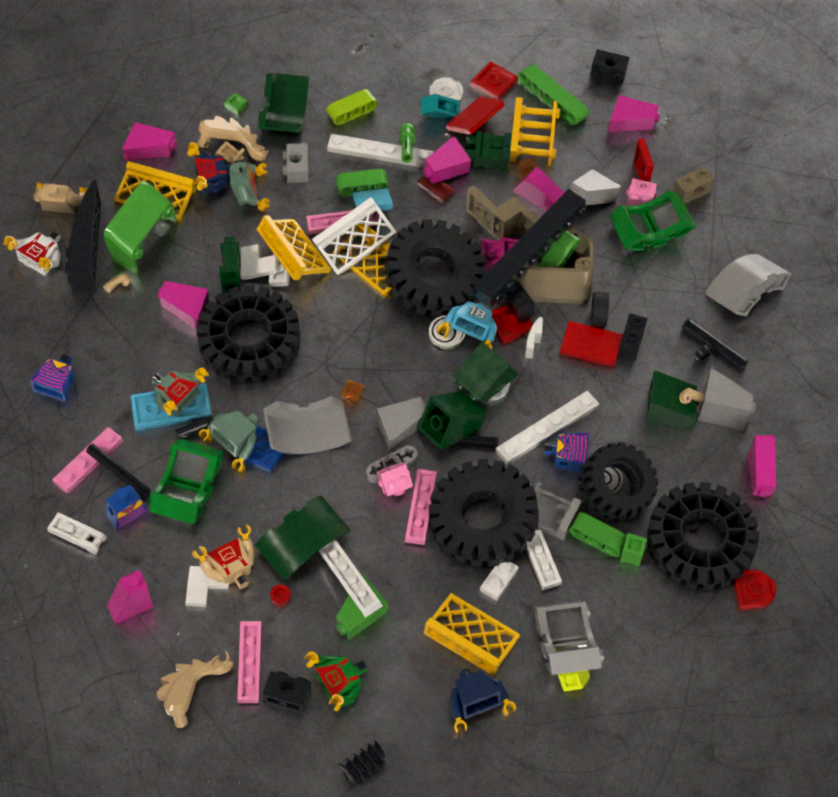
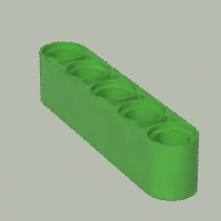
(550, 91)

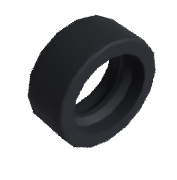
(599, 309)

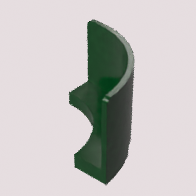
(284, 103)
(301, 536)

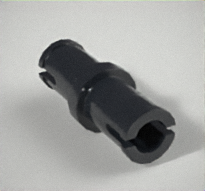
(193, 428)

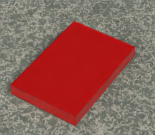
(475, 115)
(591, 344)

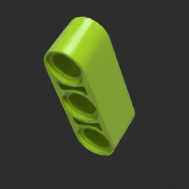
(351, 107)

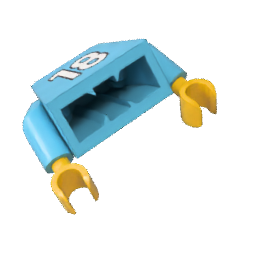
(472, 320)

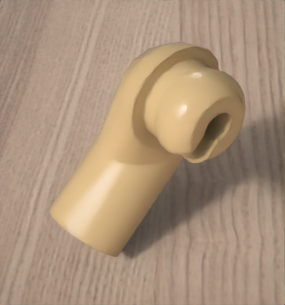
(114, 281)
(690, 394)

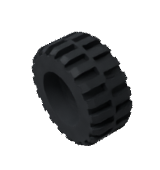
(635, 467)

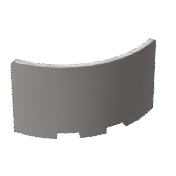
(744, 281)
(307, 428)

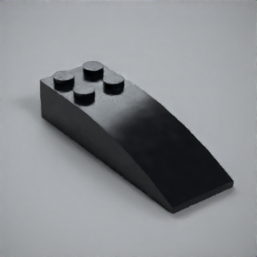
(84, 242)

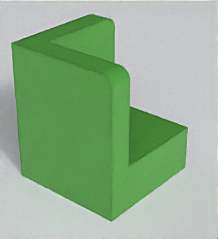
(633, 549)

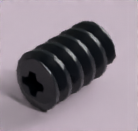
(362, 762)

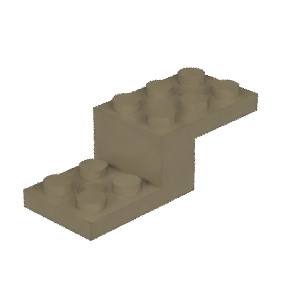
(500, 221)

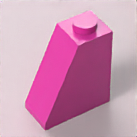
(633, 115)
(148, 142)
(447, 162)
(539, 189)
(184, 301)
(762, 465)
(129, 597)

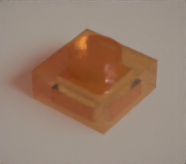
(526, 166)
(352, 391)

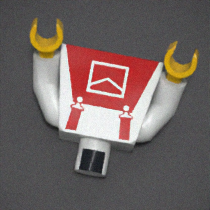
(36, 251)

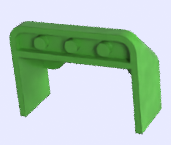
(134, 223)

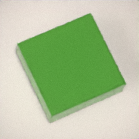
(236, 103)

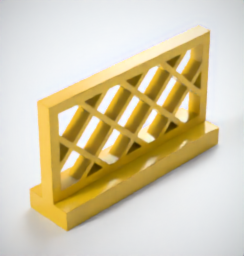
(159, 177)
(383, 249)
(286, 252)
(446, 635)

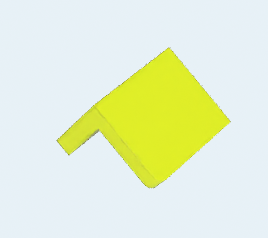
(574, 680)

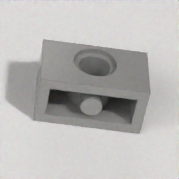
(297, 163)

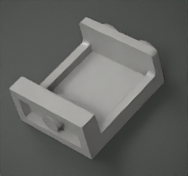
(555, 512)

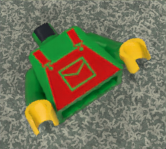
(337, 677)

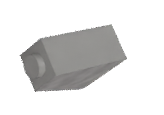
(596, 188)
(400, 420)

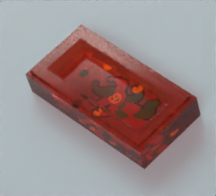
(438, 190)

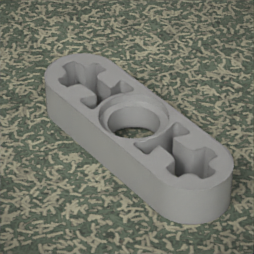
(376, 466)

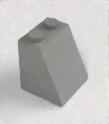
(726, 403)

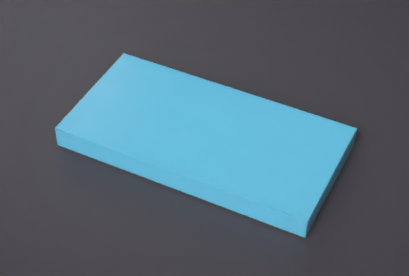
(148, 416)

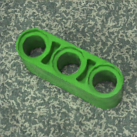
(361, 181)
(560, 251)
(598, 534)

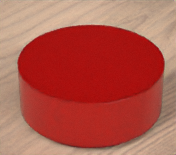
(280, 595)

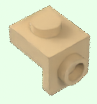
(230, 153)

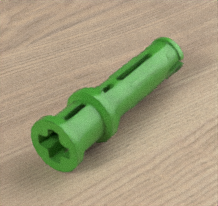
(407, 139)

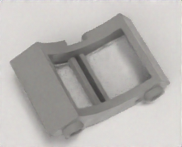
(567, 637)

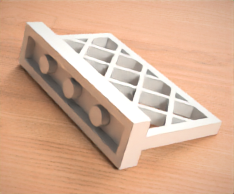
(347, 223)

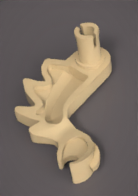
(230, 130)
(179, 686)

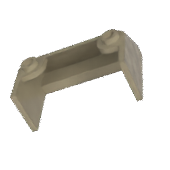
(561, 284)

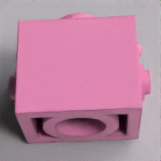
(640, 192)
(394, 479)

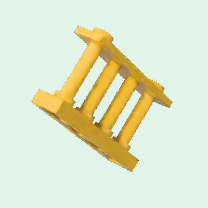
(519, 123)

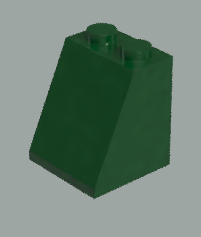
(483, 374)
(664, 402)
(450, 418)

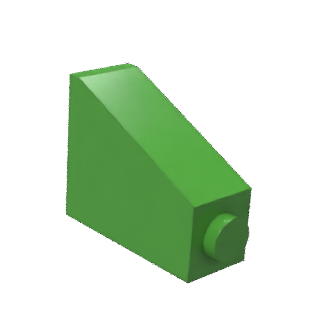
(351, 620)

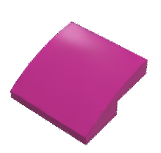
(495, 250)

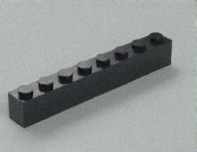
(530, 248)

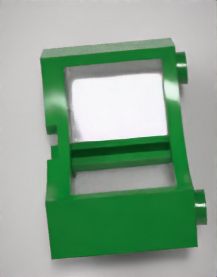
(652, 222)
(186, 481)

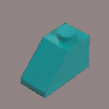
(439, 106)

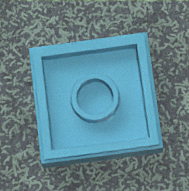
(380, 196)

